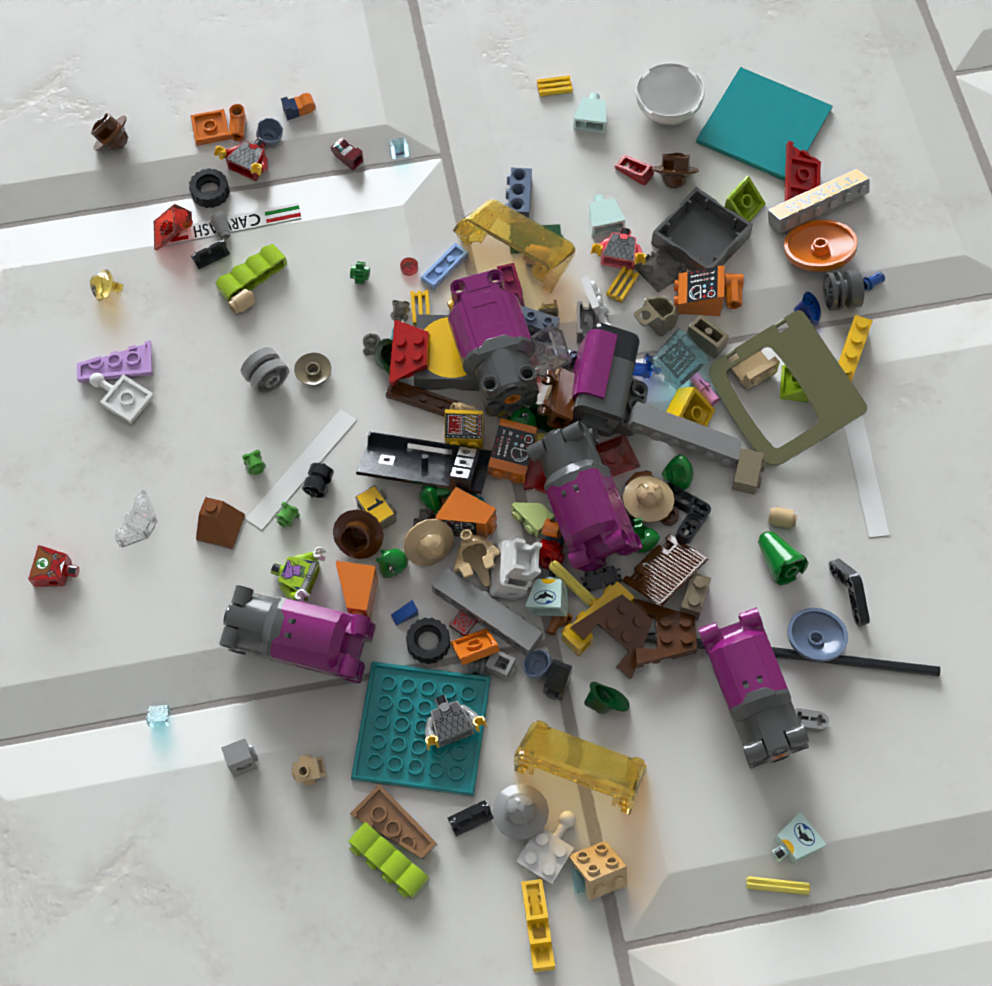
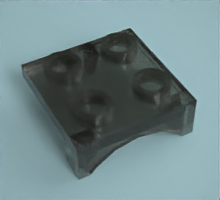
(660, 270)

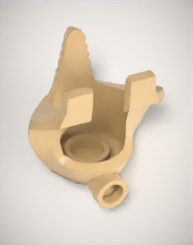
(477, 555)

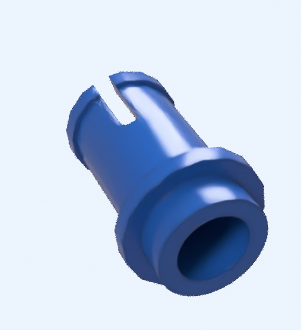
(870, 282)

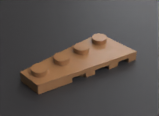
(391, 820)

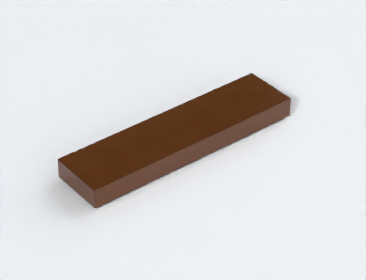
(419, 398)

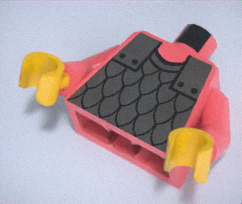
(620, 250)

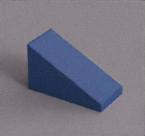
(405, 613)

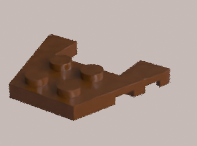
(624, 624)
(673, 634)

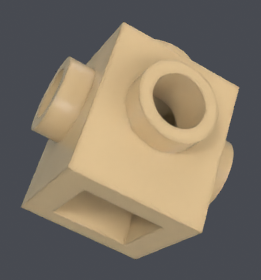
(308, 769)

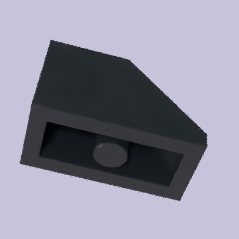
(557, 680)

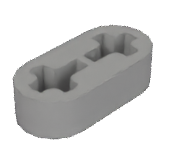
(812, 715)

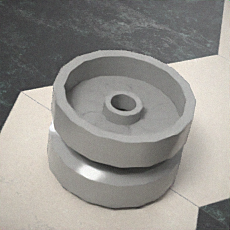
(264, 370)

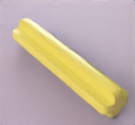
(571, 582)
(777, 885)

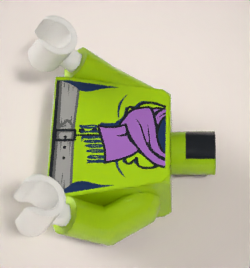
(299, 574)

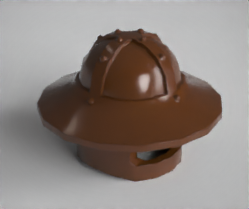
(110, 132)
(675, 169)
(358, 534)

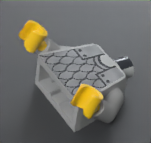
(451, 723)

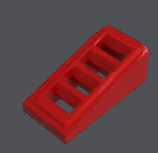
(642, 176)

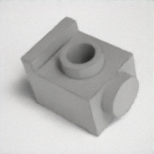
(501, 659)

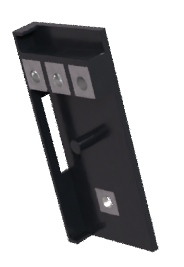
(463, 469)

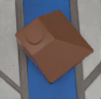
(219, 523)

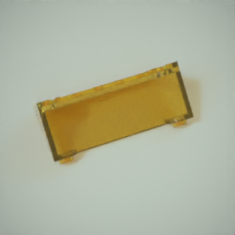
(522, 234)
(581, 763)

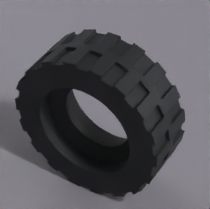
(206, 176)
(428, 625)

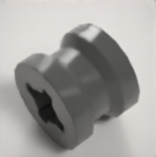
(477, 666)

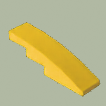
(538, 925)

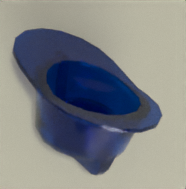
(810, 306)

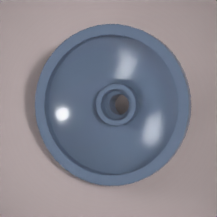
(819, 626)

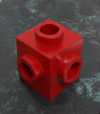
(549, 552)

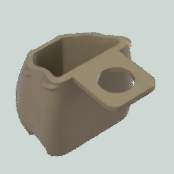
(658, 314)

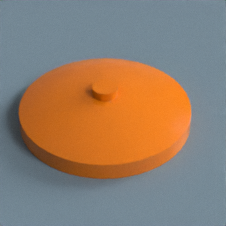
(820, 245)

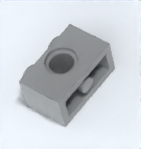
(240, 757)

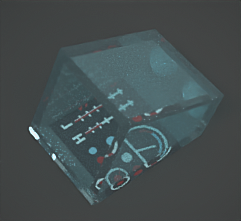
(678, 359)

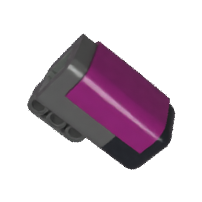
(604, 380)

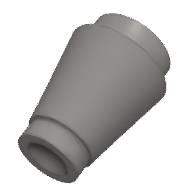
(220, 224)

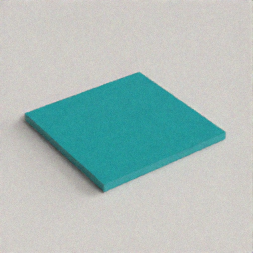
(759, 119)
(393, 727)

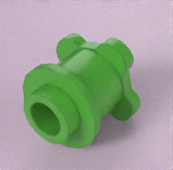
(254, 462)
(287, 515)

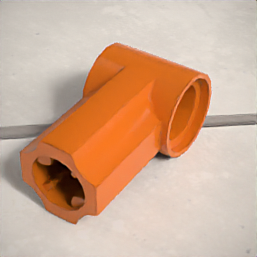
(237, 123)
(734, 288)

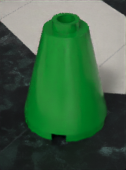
(781, 558)

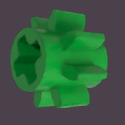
(360, 272)

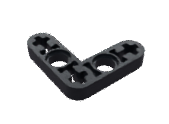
(692, 513)
(854, 584)

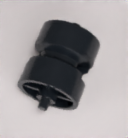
(319, 476)

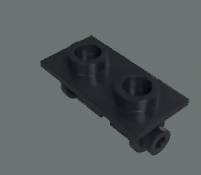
(211, 254)
(593, 579)
(470, 818)

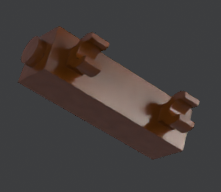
(561, 404)

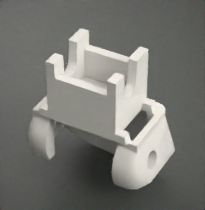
(516, 562)

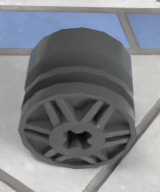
(843, 290)

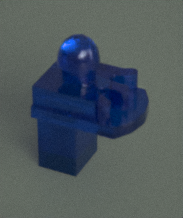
(644, 369)

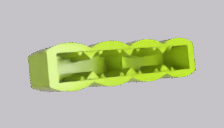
(251, 273)
(388, 860)

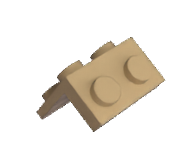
(754, 369)
(600, 869)

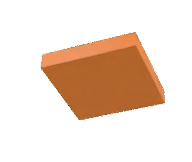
(210, 127)
(474, 646)

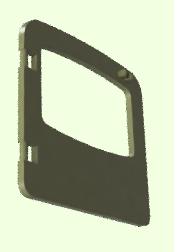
(816, 372)

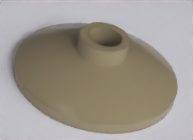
(309, 363)

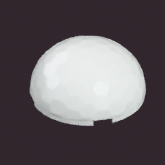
(669, 93)

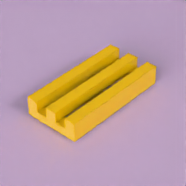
(554, 83)
(629, 273)
(419, 295)

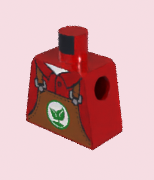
(51, 568)

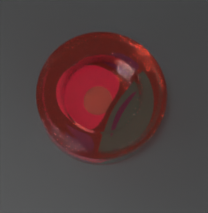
(409, 266)

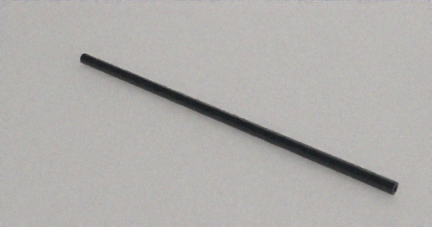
(845, 660)

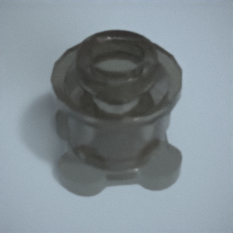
(551, 309)
(400, 310)
(370, 343)
(425, 513)

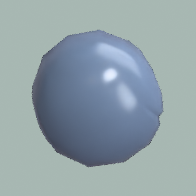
(269, 131)
(537, 664)

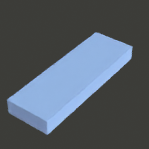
(444, 266)

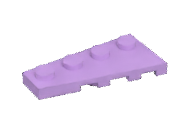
(130, 362)

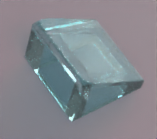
(399, 147)
(158, 716)

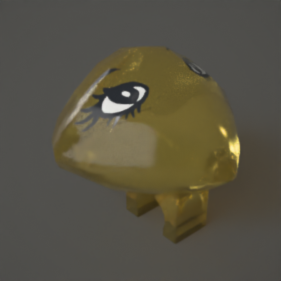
(103, 283)

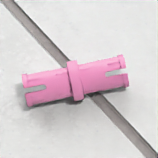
(704, 389)

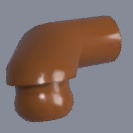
(558, 621)

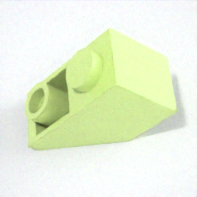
(531, 516)

